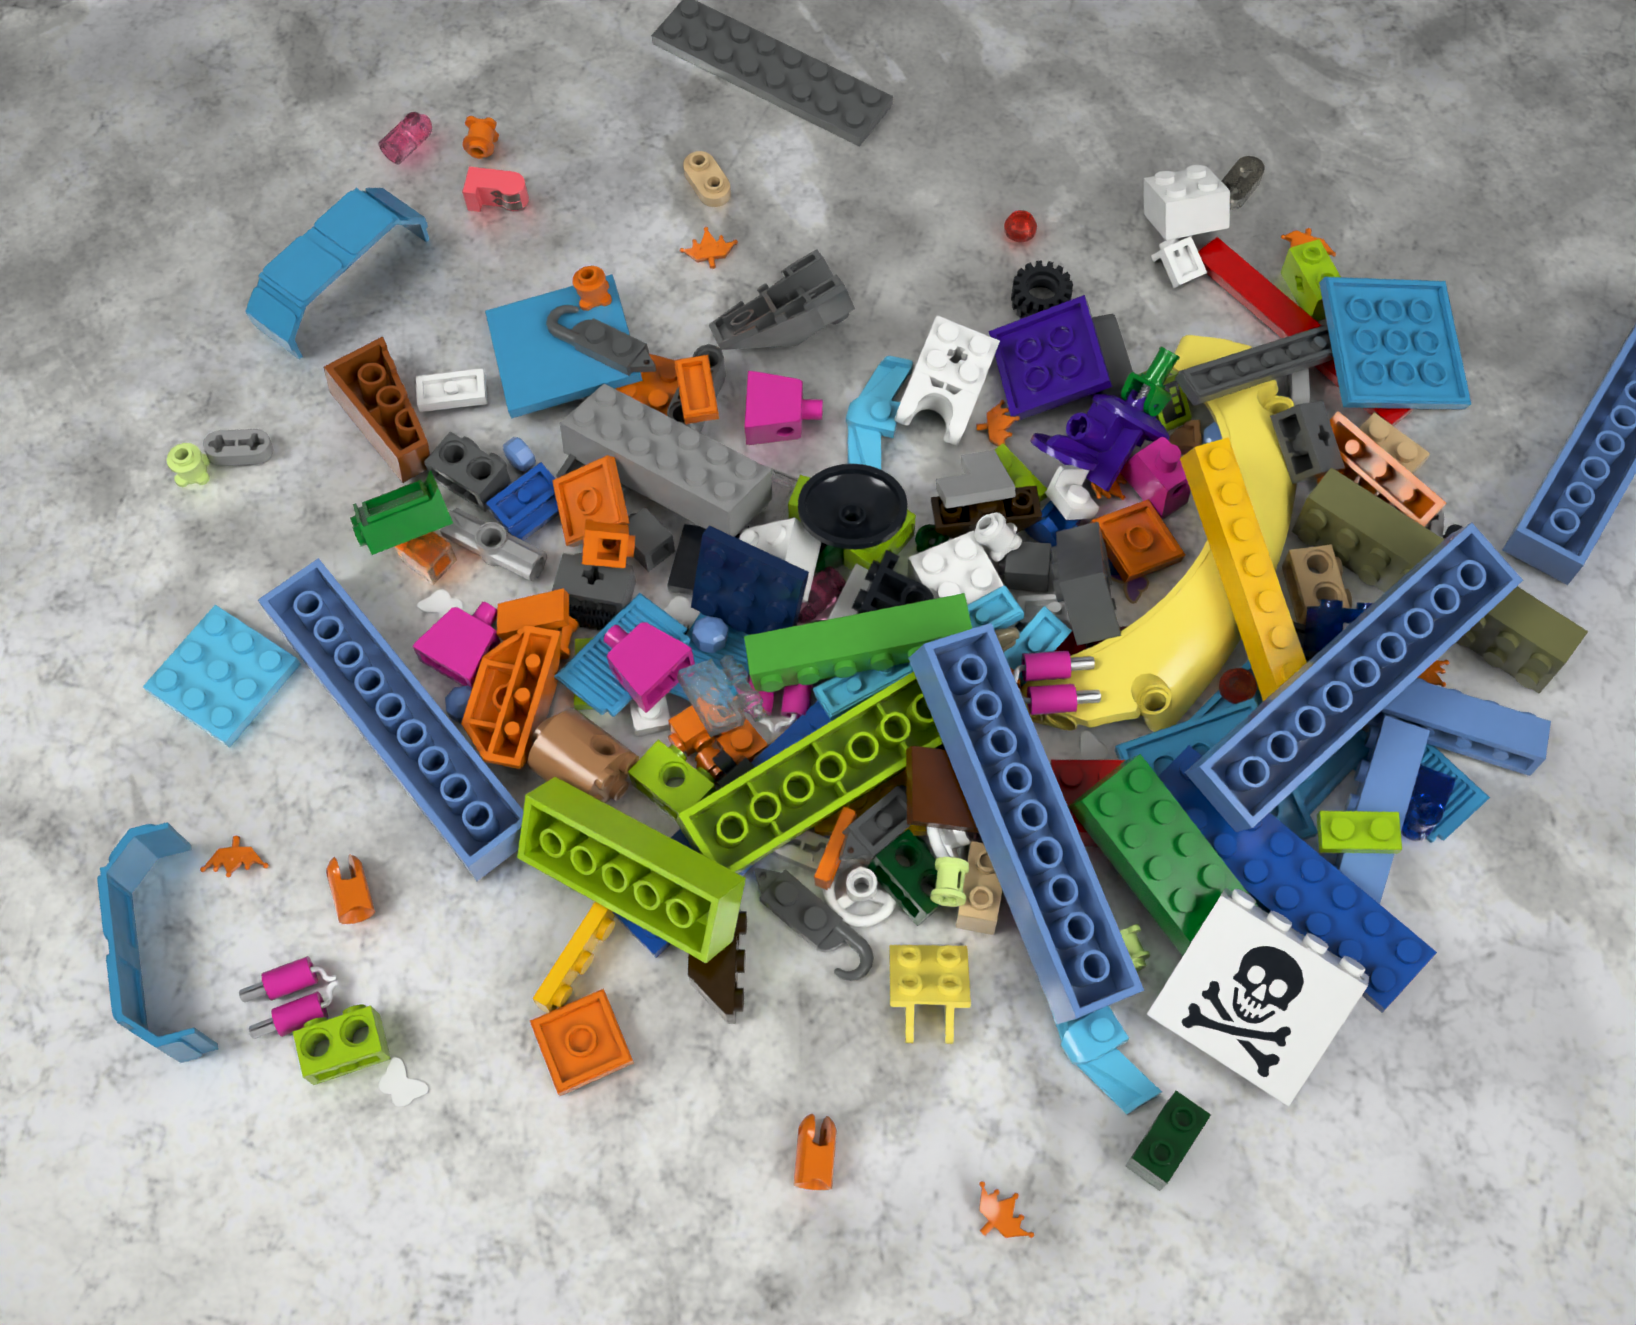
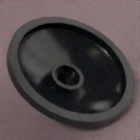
(852, 506)

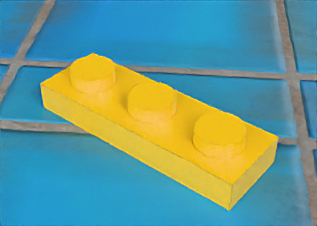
(575, 958)

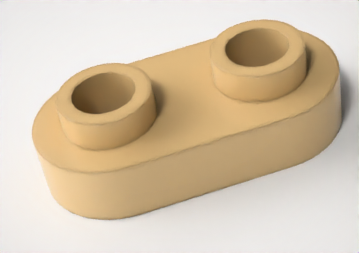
(703, 173)

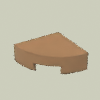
(1187, 436)

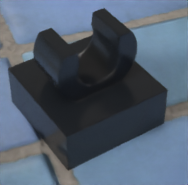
(730, 769)

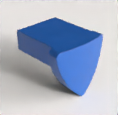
(1051, 522)

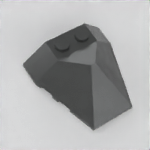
(788, 310)

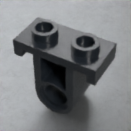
(888, 587)

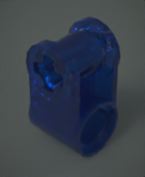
(1427, 803)

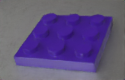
(1050, 358)

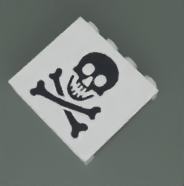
(1259, 995)

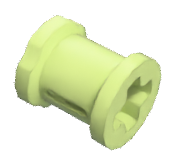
(950, 881)

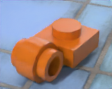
(736, 743)

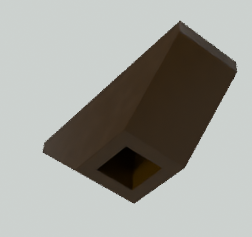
(1020, 510)
(719, 977)

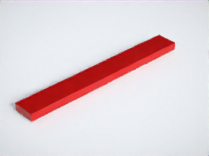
(1271, 306)

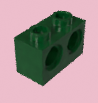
(905, 882)
(1168, 1140)

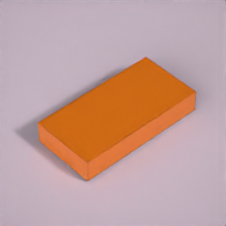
(696, 389)
(542, 610)
(830, 860)

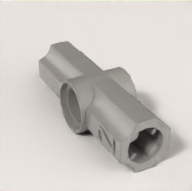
(509, 553)

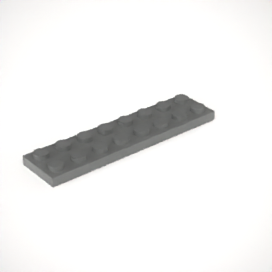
(773, 70)

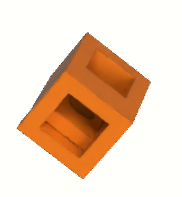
(600, 554)
(689, 732)

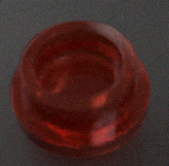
(1020, 226)
(1237, 685)

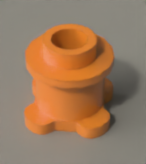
(480, 137)
(591, 287)

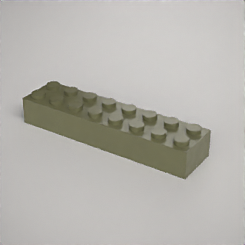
(1385, 544)

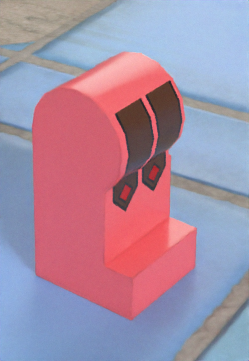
(494, 189)

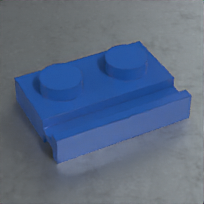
(526, 503)

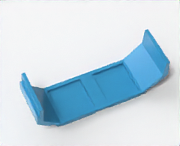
(322, 256)
(118, 880)

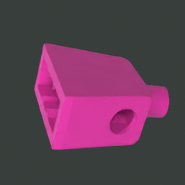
(777, 408)
(1159, 476)
(459, 642)
(646, 662)

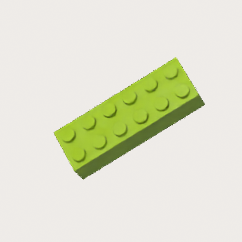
(630, 868)

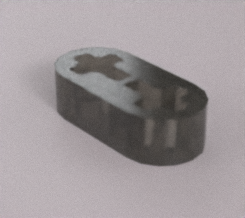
(1247, 185)

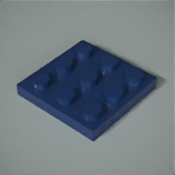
(746, 585)

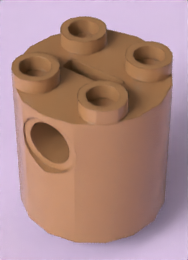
(581, 755)

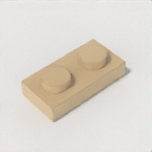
(1395, 442)

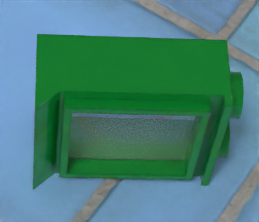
(400, 515)

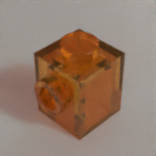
(427, 556)

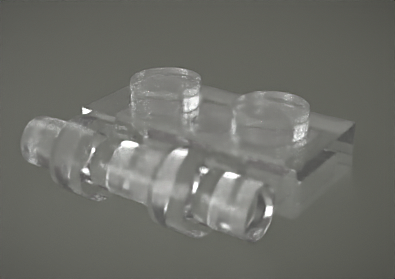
(712, 698)

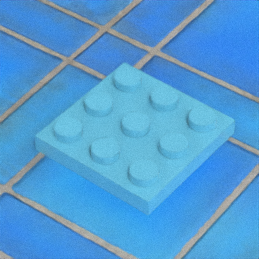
(222, 675)

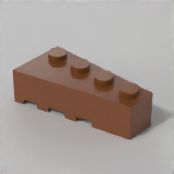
(379, 405)

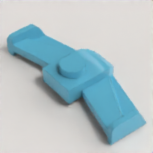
(874, 411)
(1093, 1045)

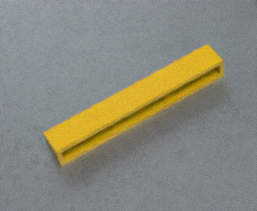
(1244, 564)

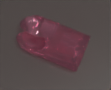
(405, 138)
(823, 594)

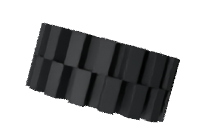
(1040, 277)

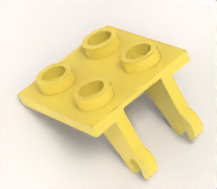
(929, 977)

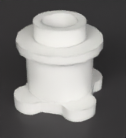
(997, 535)

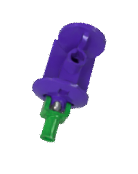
(1114, 426)

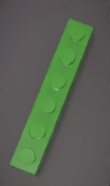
(851, 642)

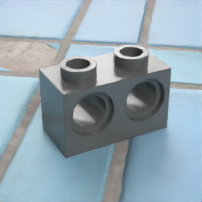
(464, 475)

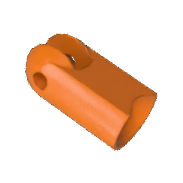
(351, 895)
(815, 1161)

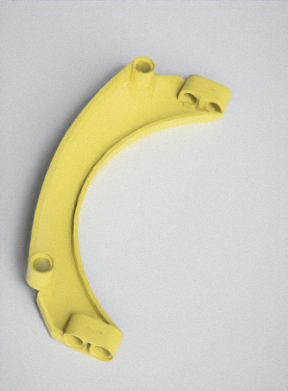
(1192, 631)

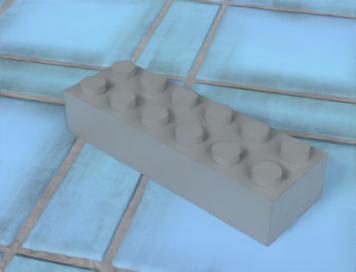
(668, 461)

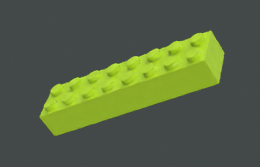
(811, 778)

